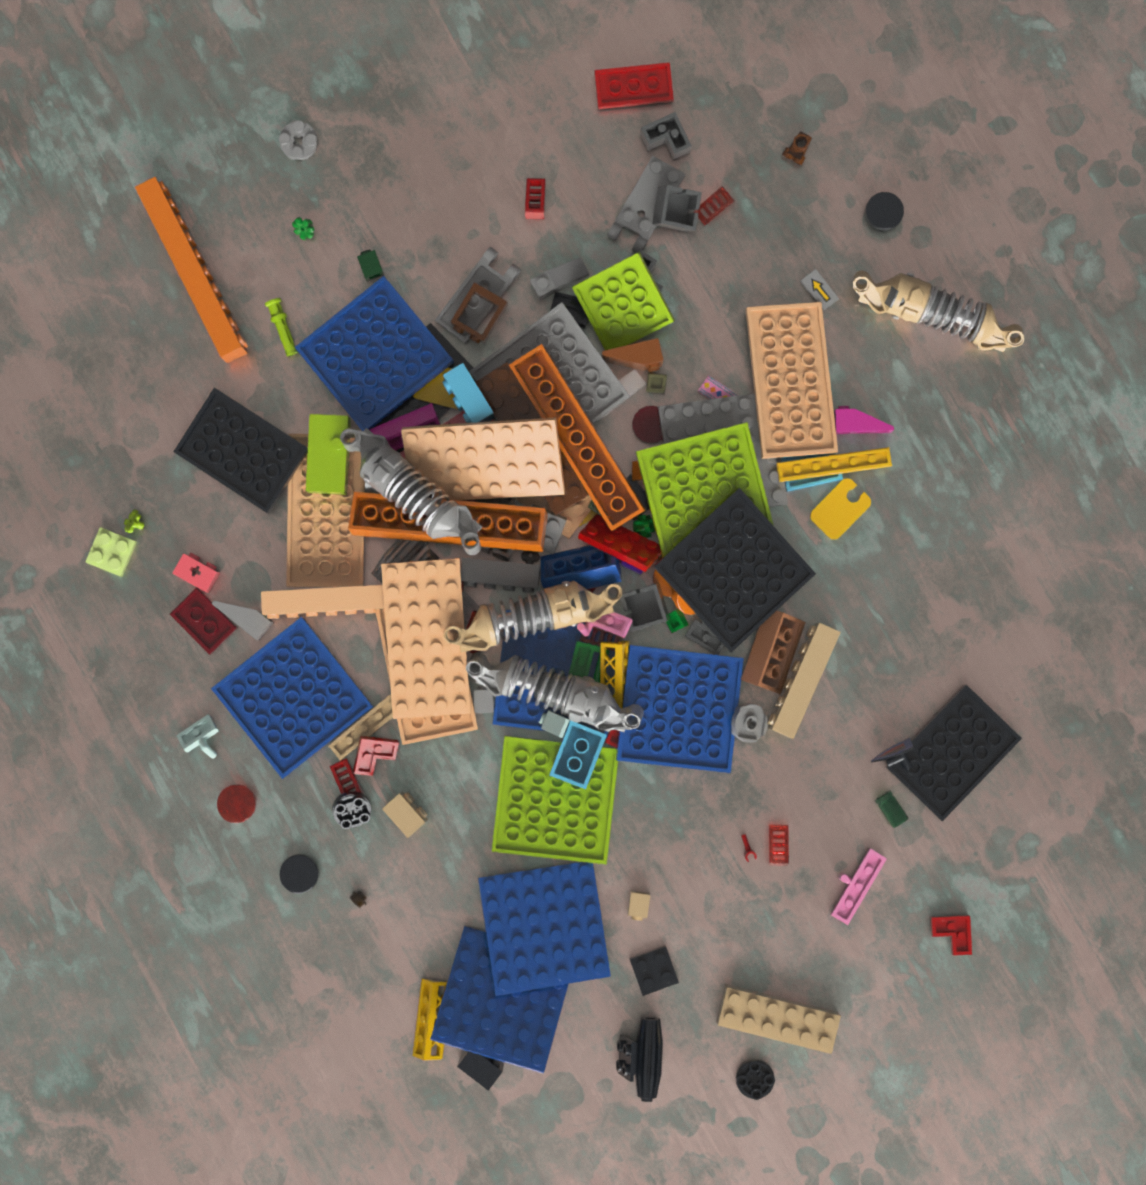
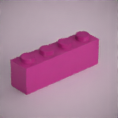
(392, 429)

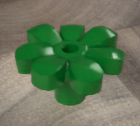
(303, 228)

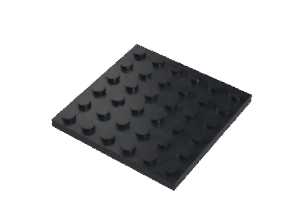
(734, 570)

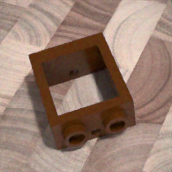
(490, 297)

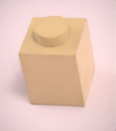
(638, 905)

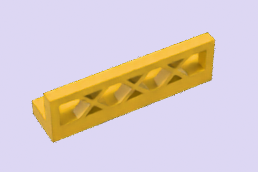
(619, 666)
(426, 1019)

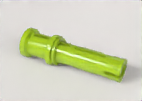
(279, 318)

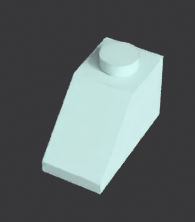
(554, 723)

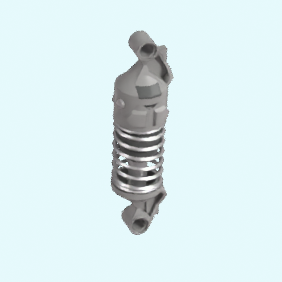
(399, 482)
(575, 696)

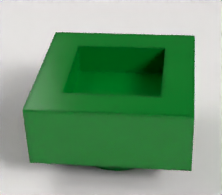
(677, 621)

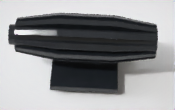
(642, 1058)

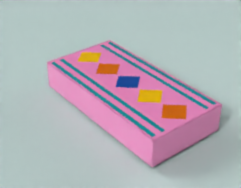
(713, 389)

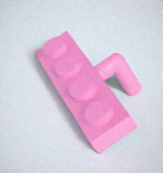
(612, 623)
(857, 886)

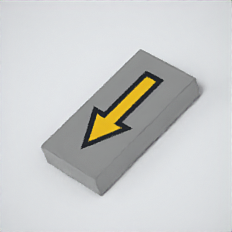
(819, 289)

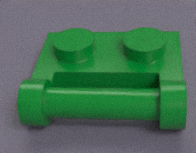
(582, 660)

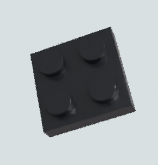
(654, 970)

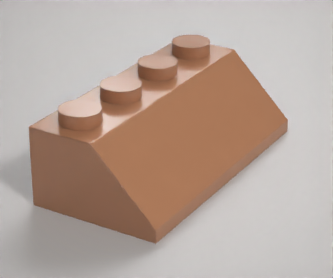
(773, 652)

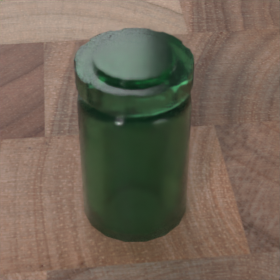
(891, 809)

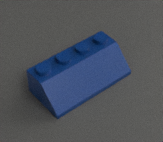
(583, 564)

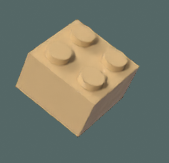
(405, 813)

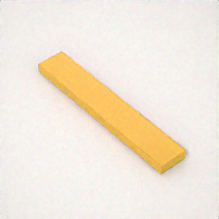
(833, 464)

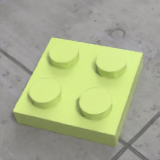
(111, 552)

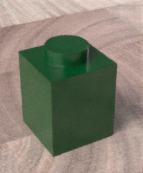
(370, 265)

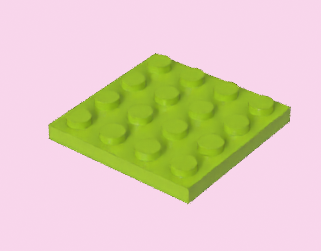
(623, 302)

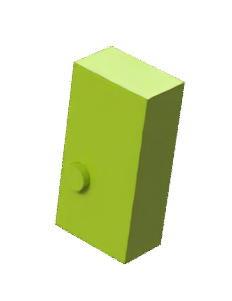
(326, 455)

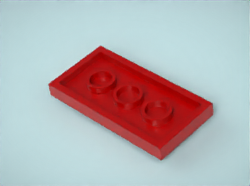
(634, 85)
(620, 543)

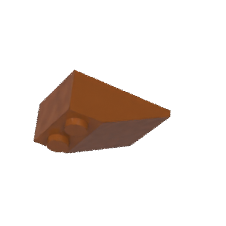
(639, 356)

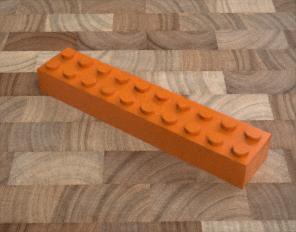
(190, 268)
(578, 437)
(501, 524)

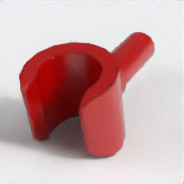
(748, 849)

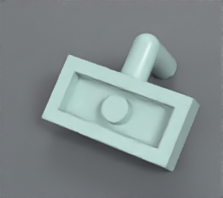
(198, 734)

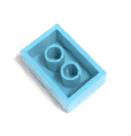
(467, 395)
(578, 754)

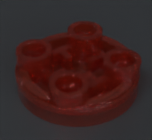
(236, 803)

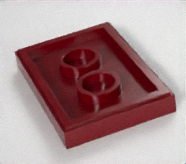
(203, 621)

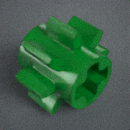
(644, 526)

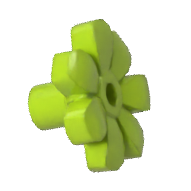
(133, 521)

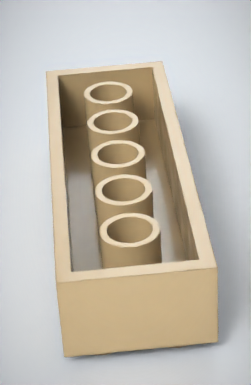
(804, 680)
(778, 1018)

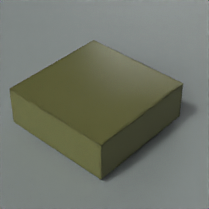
(656, 383)

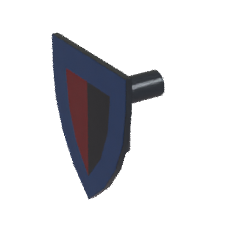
(896, 754)

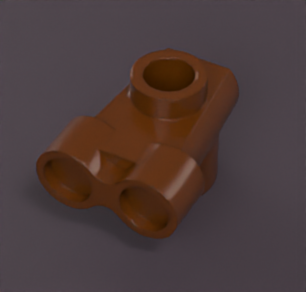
(795, 152)

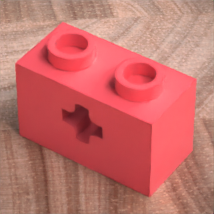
(185, 571)

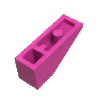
(856, 422)

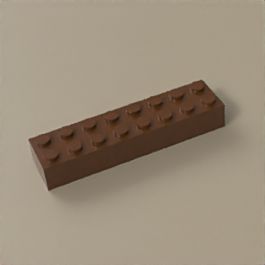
(511, 402)

